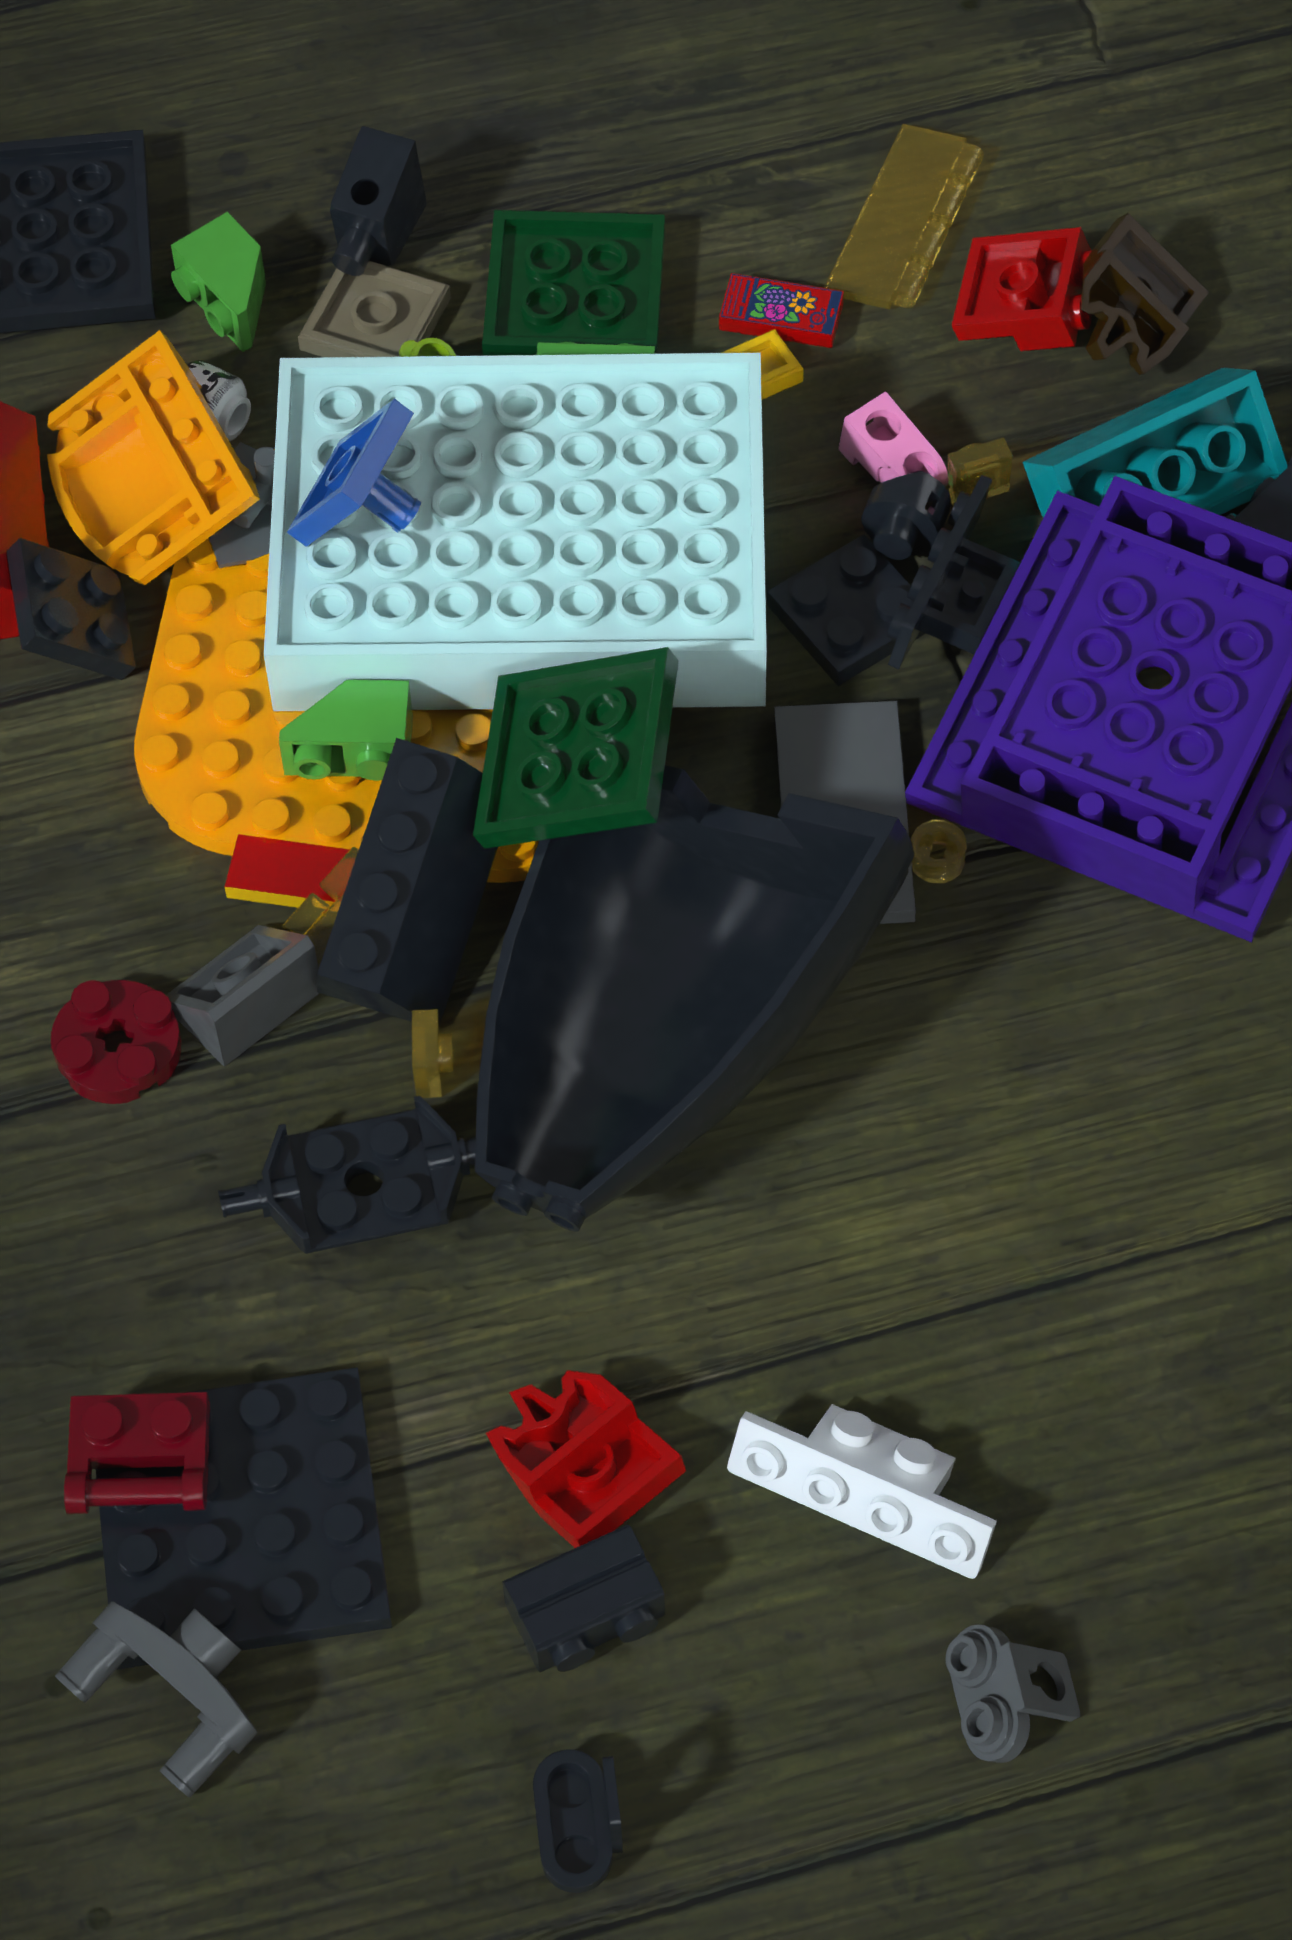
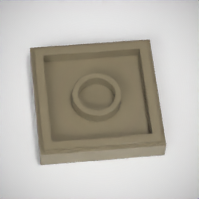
(373, 313)

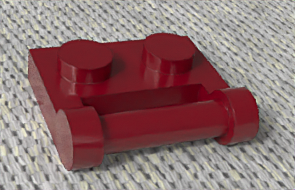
(137, 1434)

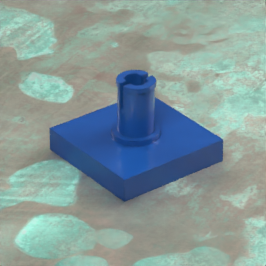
(355, 479)

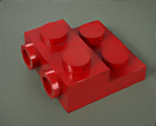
(1024, 289)

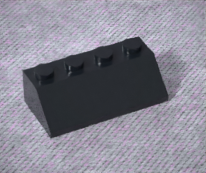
(410, 888)

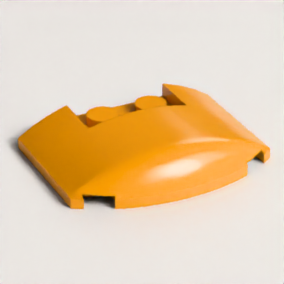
(145, 463)

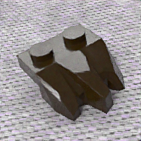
(1137, 296)

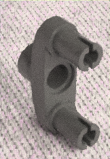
(190, 1663)

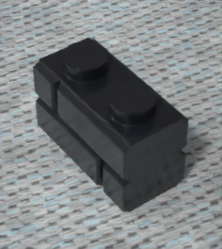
(585, 1600)

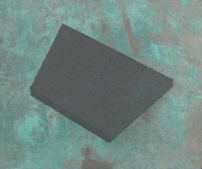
(247, 990)

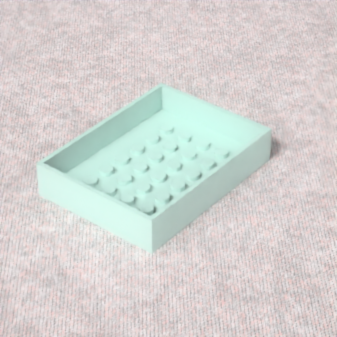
(555, 525)

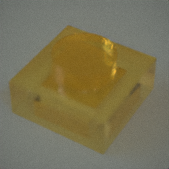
(978, 459)
(430, 1053)

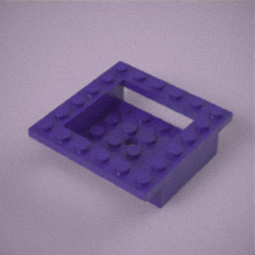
(1089, 766)

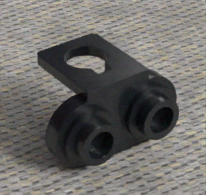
(577, 1819)

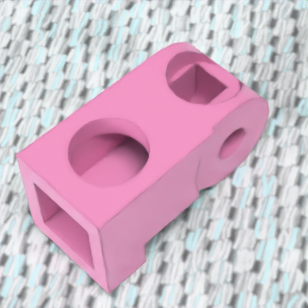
(889, 444)

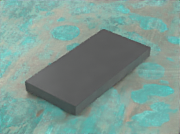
(848, 759)

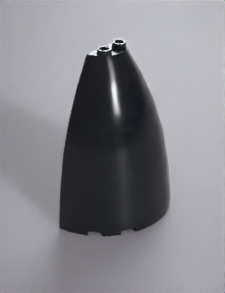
(664, 984)

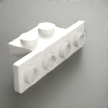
(867, 1481)

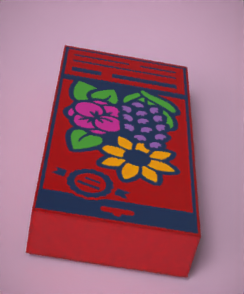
(792, 309)

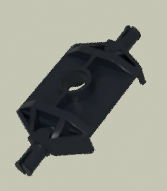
(311, 1170)

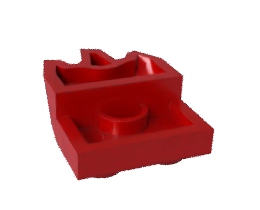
(584, 1456)

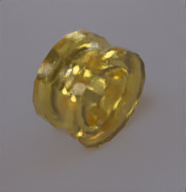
(941, 833)

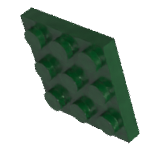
(573, 280)
(576, 748)

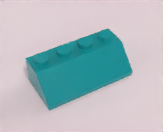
(1195, 444)

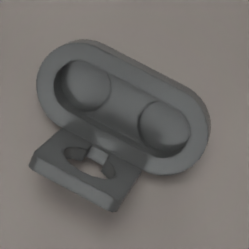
(997, 1690)

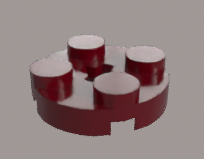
(110, 1007)

